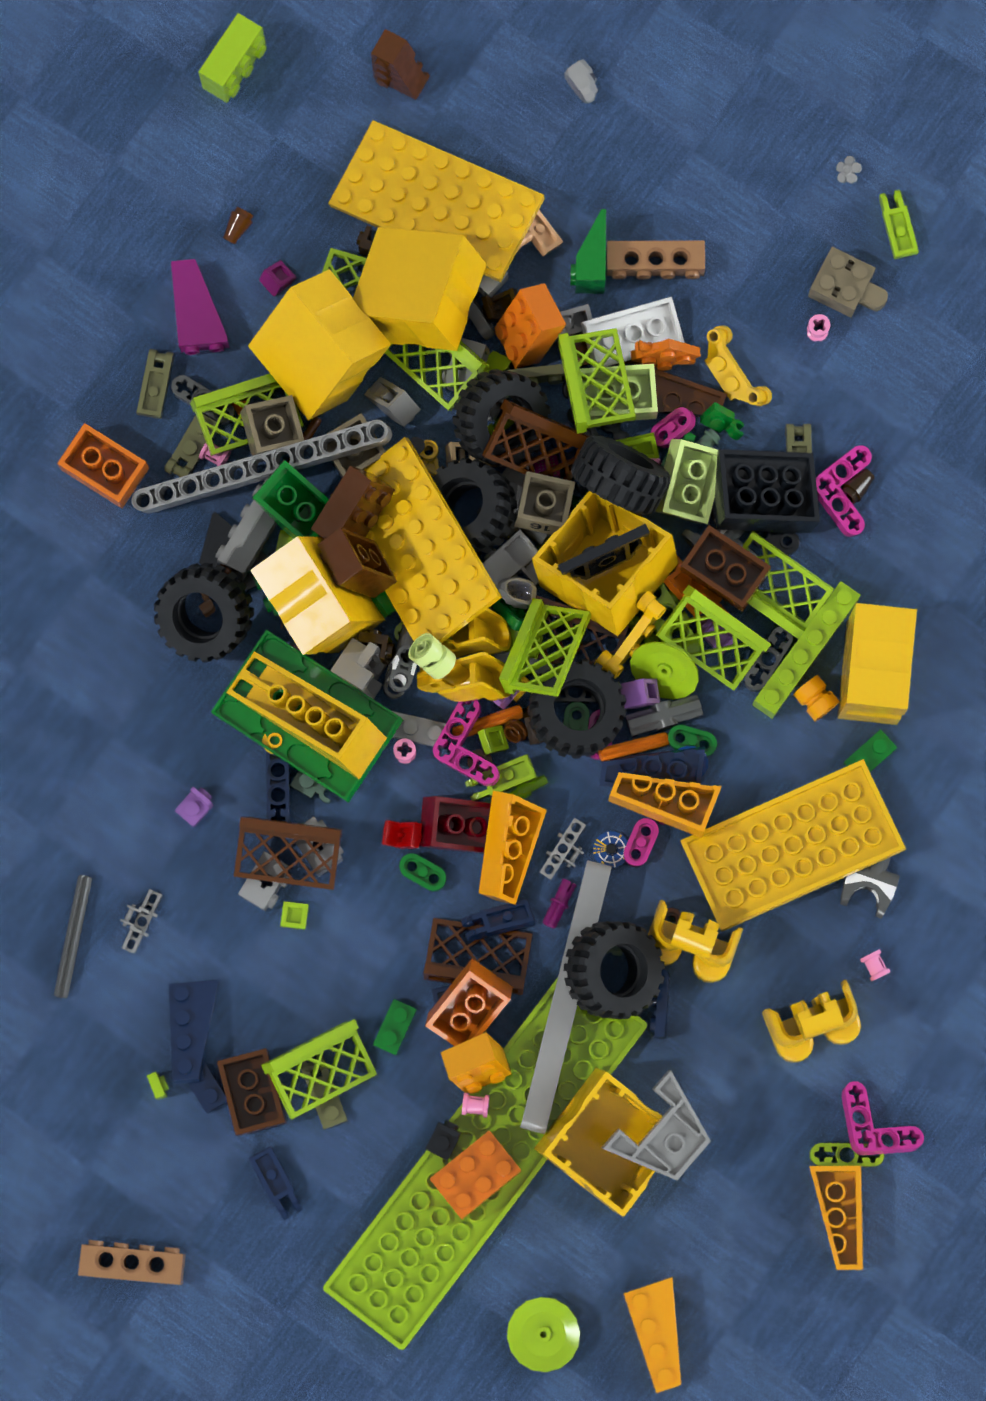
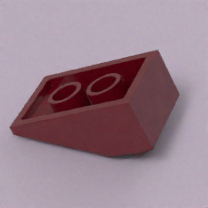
(454, 824)

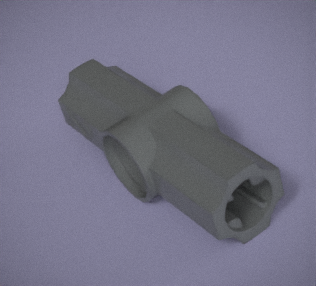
(664, 715)

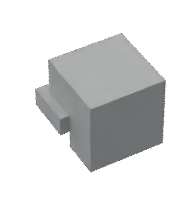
(360, 667)

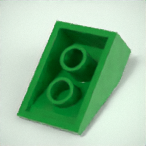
(590, 265)
(291, 501)

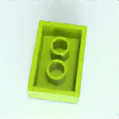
(232, 58)

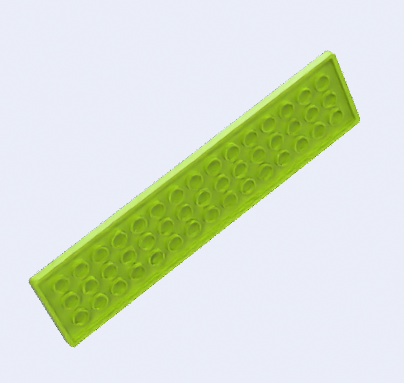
(417, 1239)

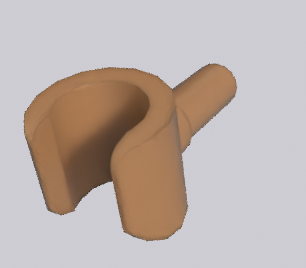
(207, 607)

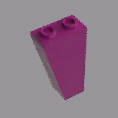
(196, 315)

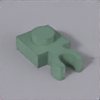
(308, 787)

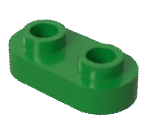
(512, 615)
(570, 722)
(692, 738)
(423, 872)

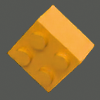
(476, 1063)

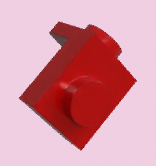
(402, 835)

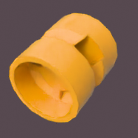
(816, 698)

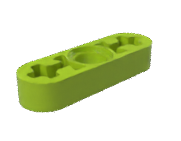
(827, 1161)

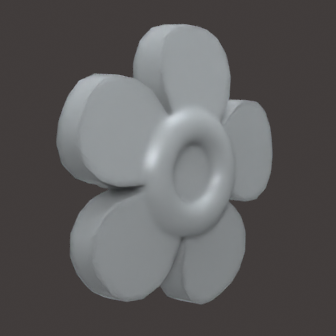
(848, 169)

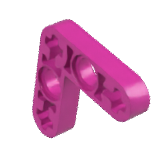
(833, 484)
(458, 752)
(872, 1135)

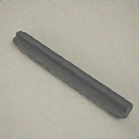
(72, 936)

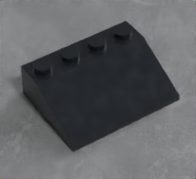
(766, 491)

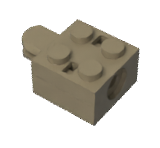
(846, 283)

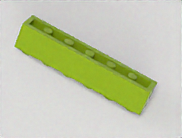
(806, 650)

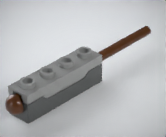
(253, 530)

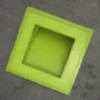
(498, 361)

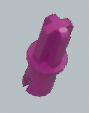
(559, 903)

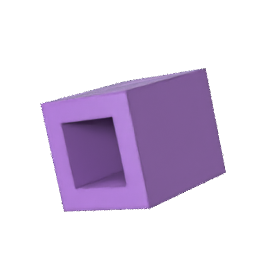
(640, 693)

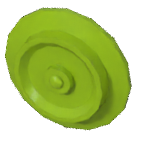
(671, 667)
(543, 1334)

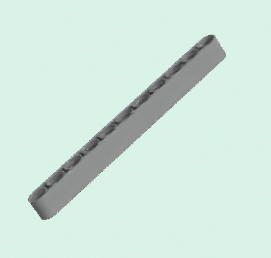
(249, 466)
(563, 1006)

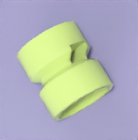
(432, 656)

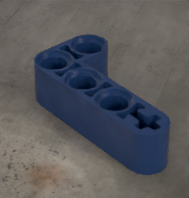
(278, 783)

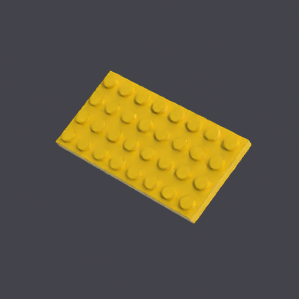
(423, 188)
(435, 566)
(793, 845)

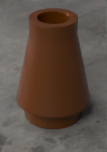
(237, 225)

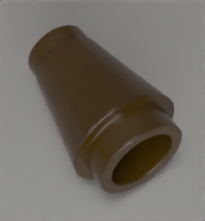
(858, 485)

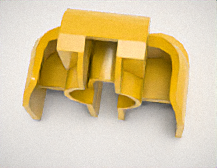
(476, 674)
(711, 955)
(833, 1018)

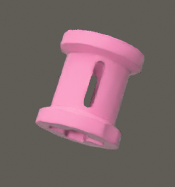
(815, 321)
(218, 459)
(399, 746)
(875, 965)
(475, 1105)

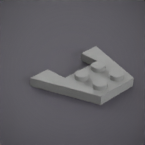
(672, 1141)

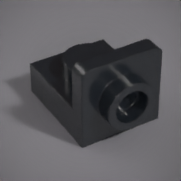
(444, 1139)

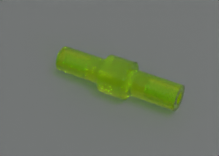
(526, 789)

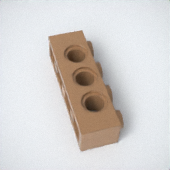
(666, 250)
(91, 1264)

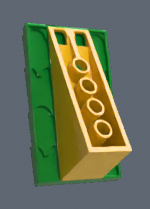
(323, 720)

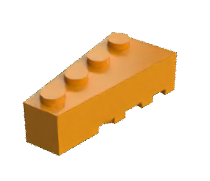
(666, 800)
(509, 846)
(841, 1208)
(655, 1325)

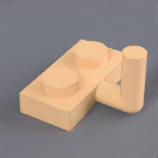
(542, 235)

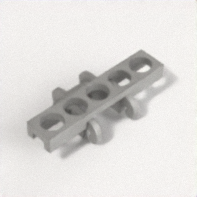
(570, 845)
(133, 927)

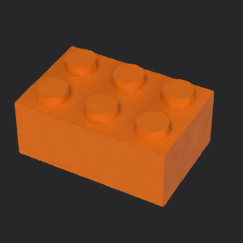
(529, 326)
(103, 465)
(469, 1004)
(475, 1175)

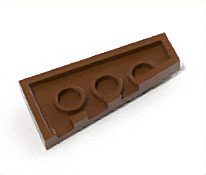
(678, 392)

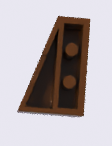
(396, 67)

